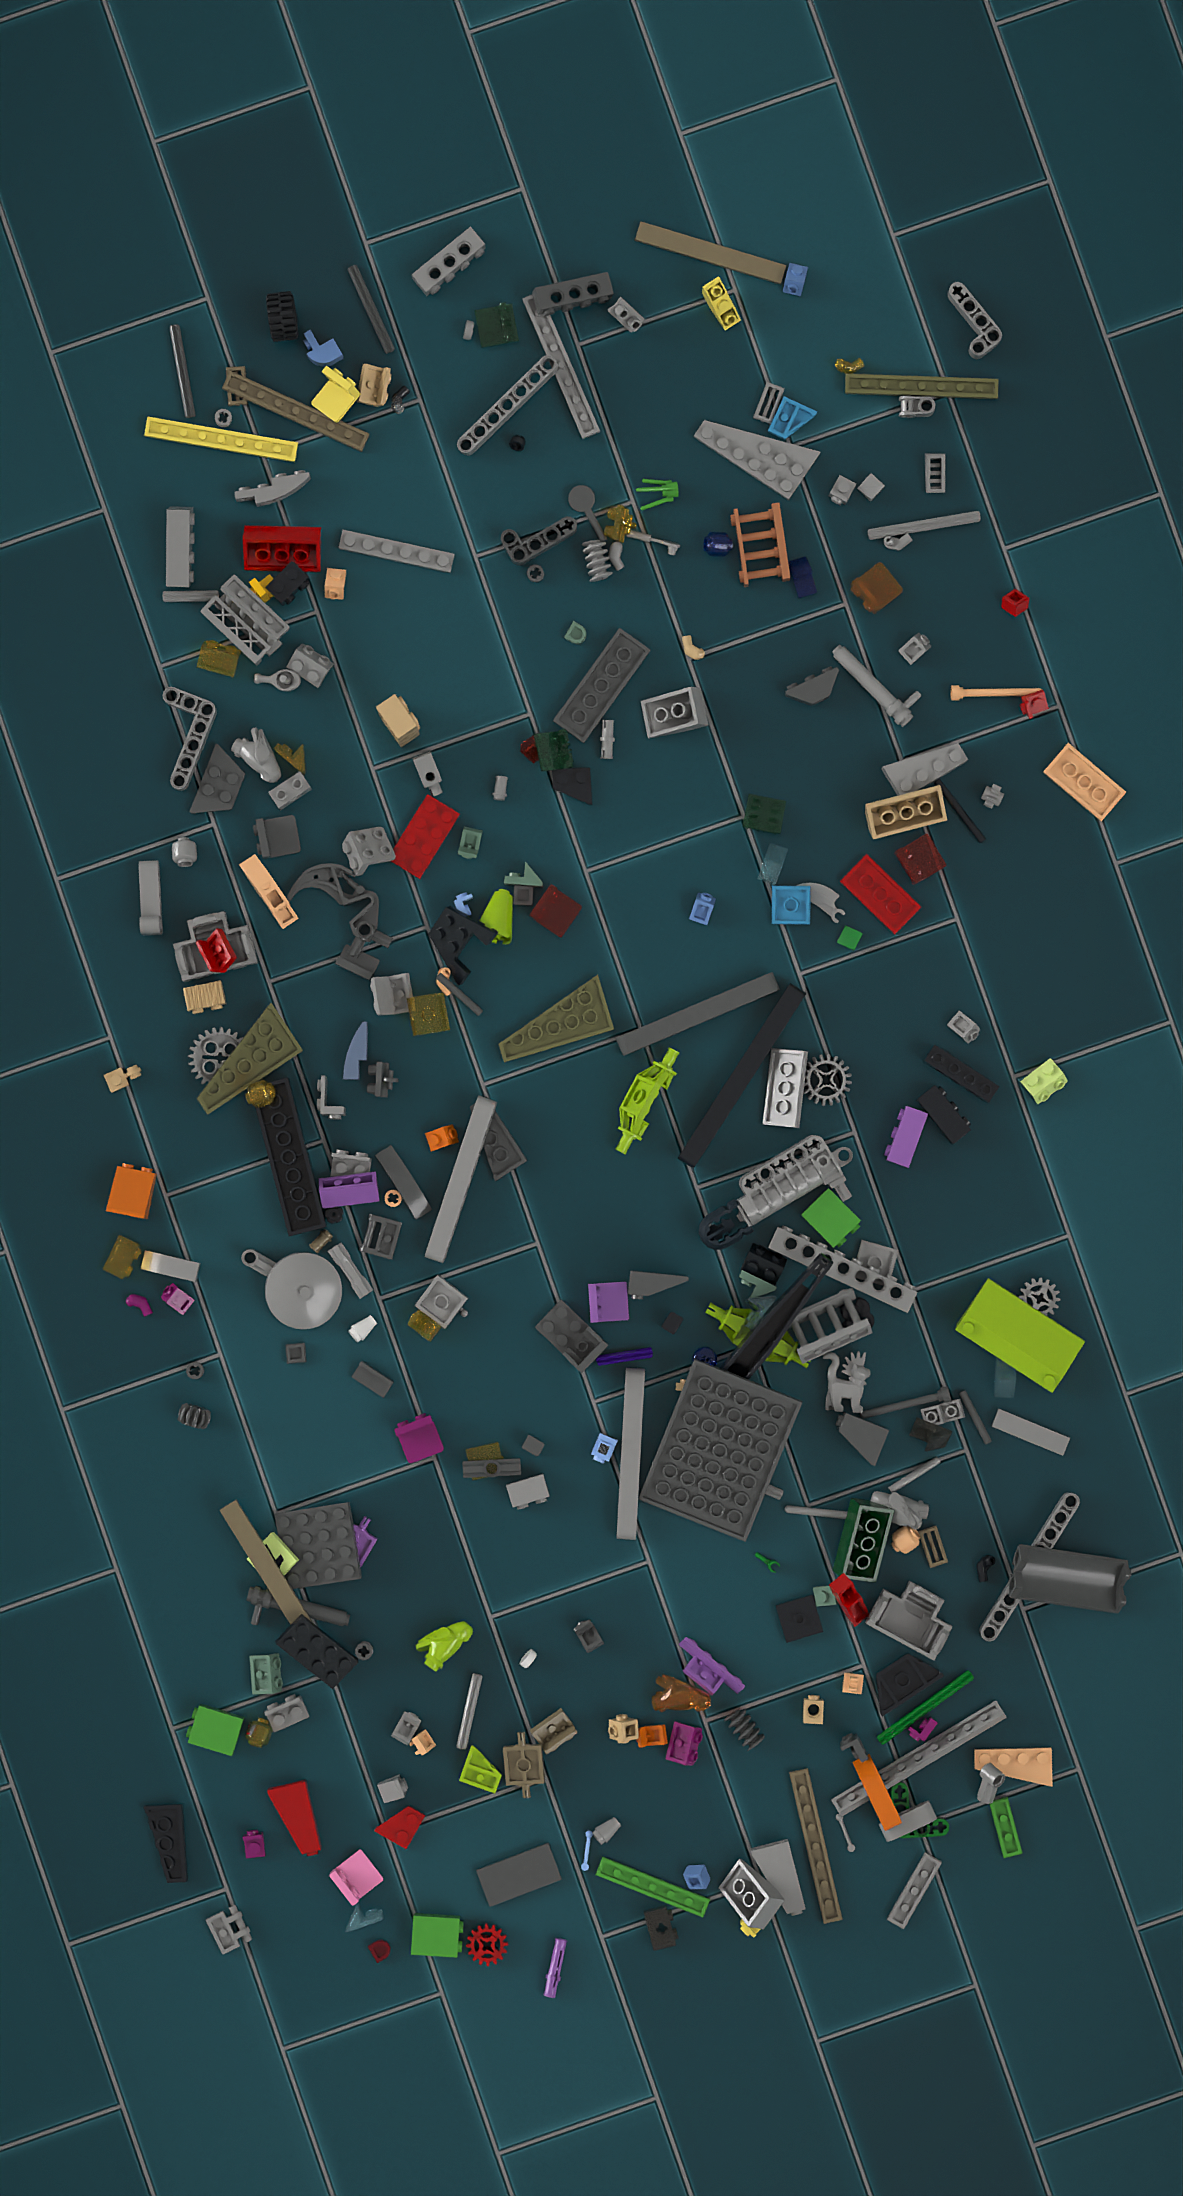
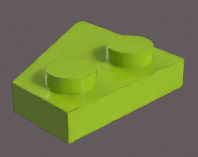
(480, 1771)

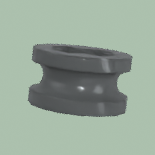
(538, 578)
(194, 1376)

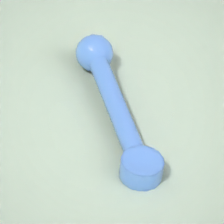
(585, 1866)

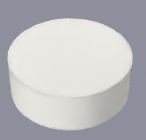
(528, 1658)

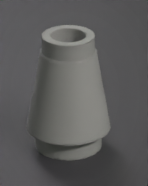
(606, 1830)

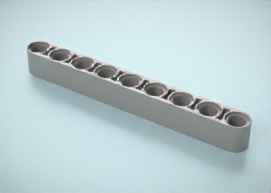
(461, 1179)
(630, 1453)
(1039, 1540)

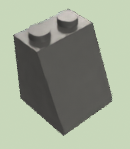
(862, 1435)

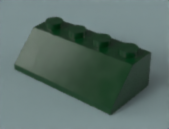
(863, 1540)

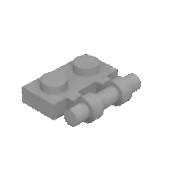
(223, 1932)

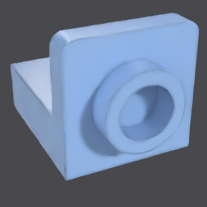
(460, 900)

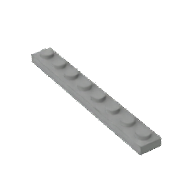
(565, 375)

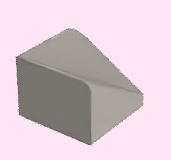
(871, 487)

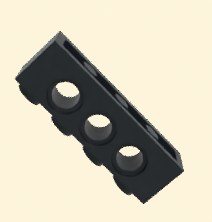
(961, 1074)

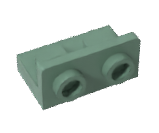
(266, 1674)

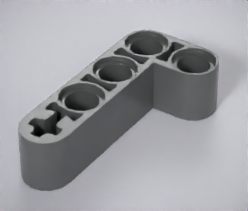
(540, 537)

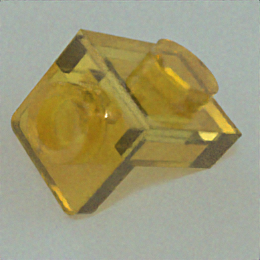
(424, 1325)

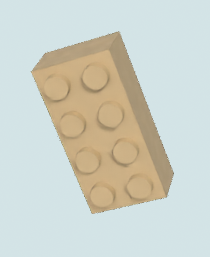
(395, 716)

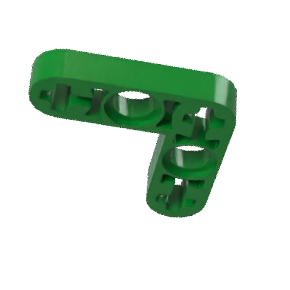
(905, 1794)

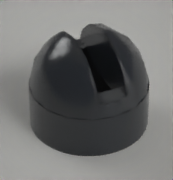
(514, 443)

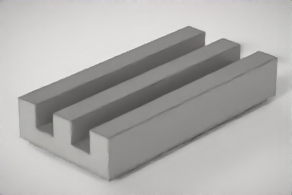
(763, 418)

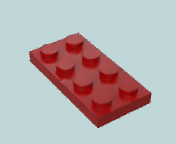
(424, 836)

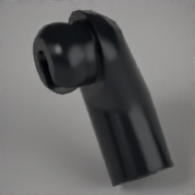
(982, 1567)

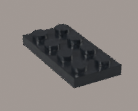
(317, 1651)

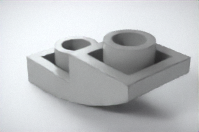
(943, 1412)

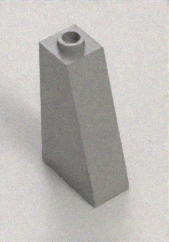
(779, 1870)

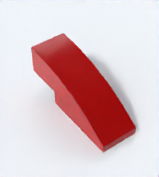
(849, 1599)

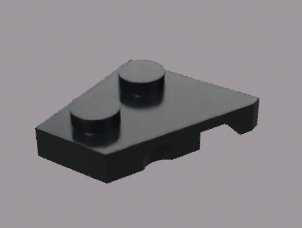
(574, 783)

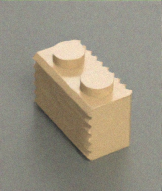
(204, 996)

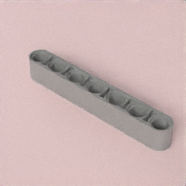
(510, 395)

